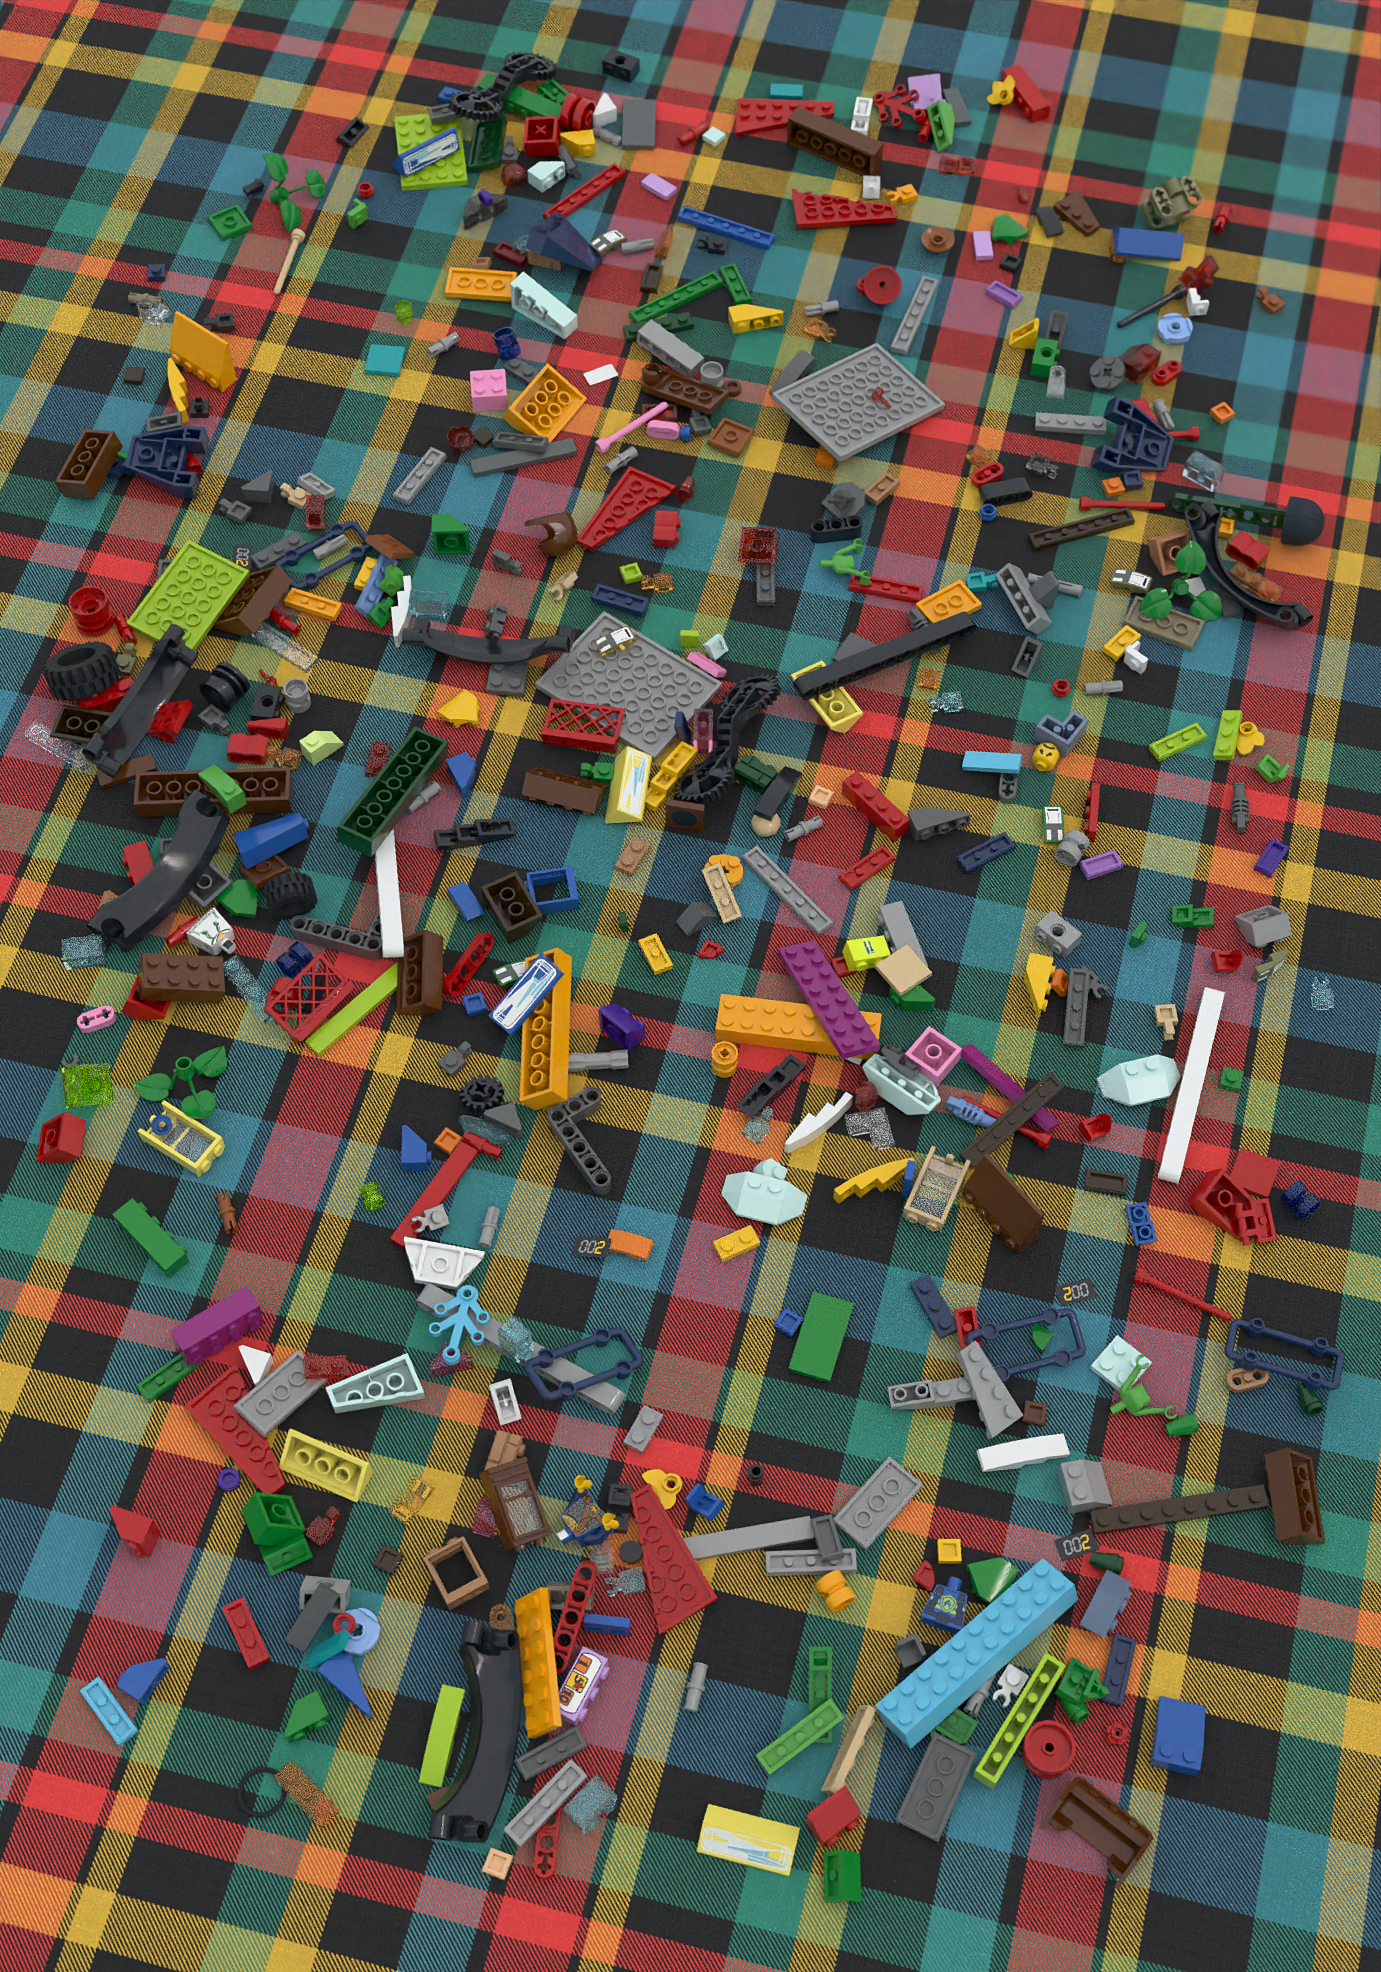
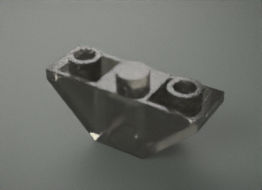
(477, 213)

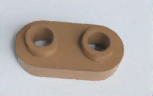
(1246, 1379)

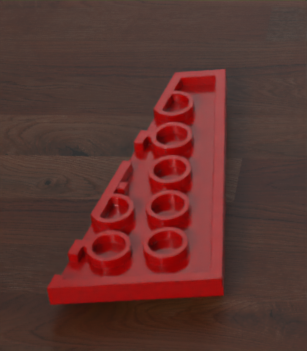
(774, 113)
(834, 211)
(627, 501)
(241, 1442)
(672, 1573)

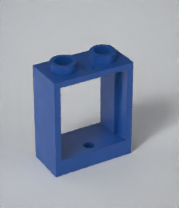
(554, 876)

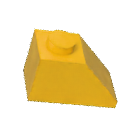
(579, 143)

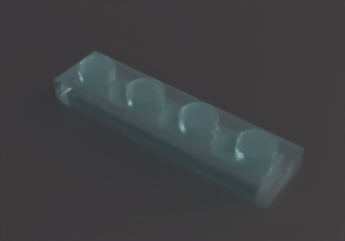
(247, 986)

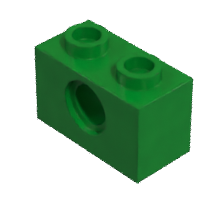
(1044, 356)

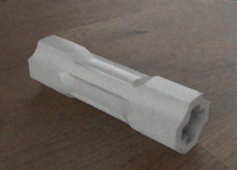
(614, 1060)

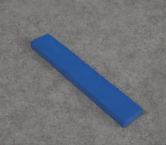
(726, 227)

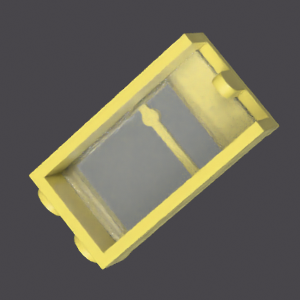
(187, 1142)

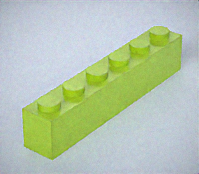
(1019, 1721)

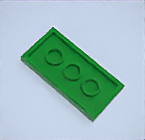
(821, 1337)

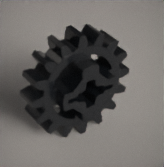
(481, 1094)

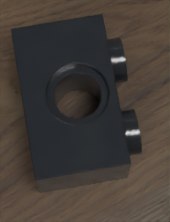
(621, 65)
(267, 703)

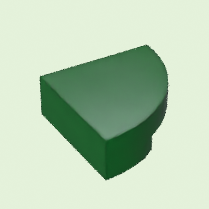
(1041, 1337)

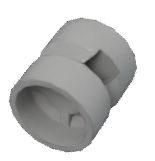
(712, 374)
(297, 695)
(1072, 848)

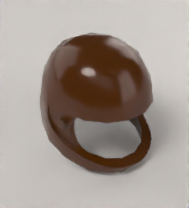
(561, 533)

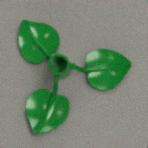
(277, 170)
(1207, 605)
(199, 1105)

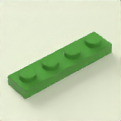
(800, 1736)

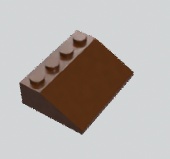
(254, 602)
(1003, 1205)

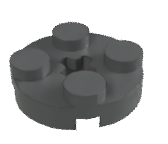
(1101, 366)

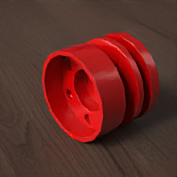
(91, 611)

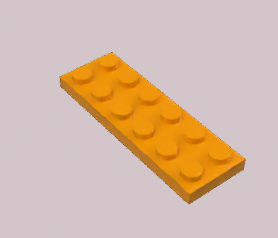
(538, 1663)

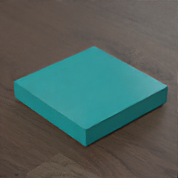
(385, 360)

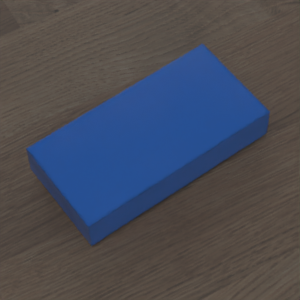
(908, 1178)

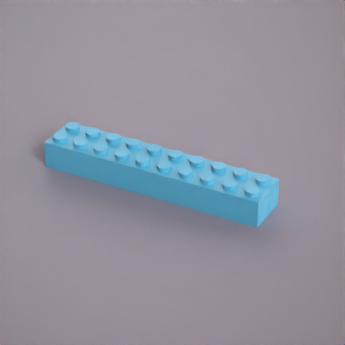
(976, 1653)

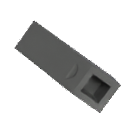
(933, 821)

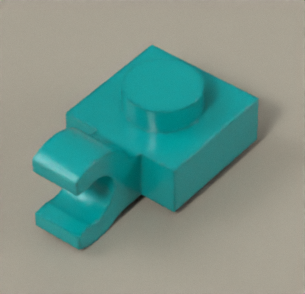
(979, 582)

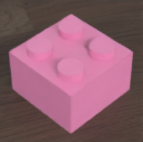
(489, 390)
(934, 1055)

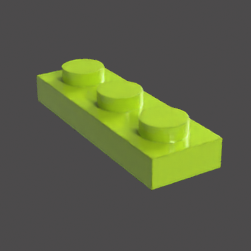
(1227, 735)

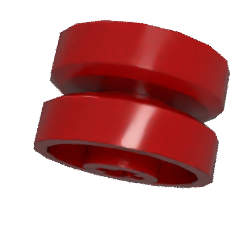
(577, 113)
(872, 285)
(1051, 1736)

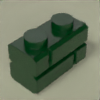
(754, 773)

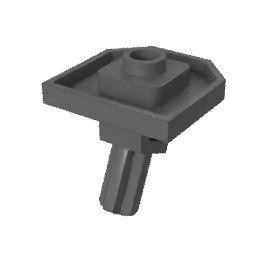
(845, 500)

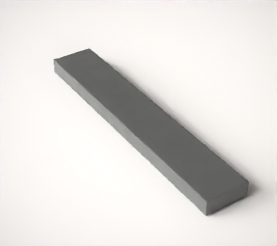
(522, 458)

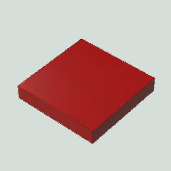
(1255, 1173)

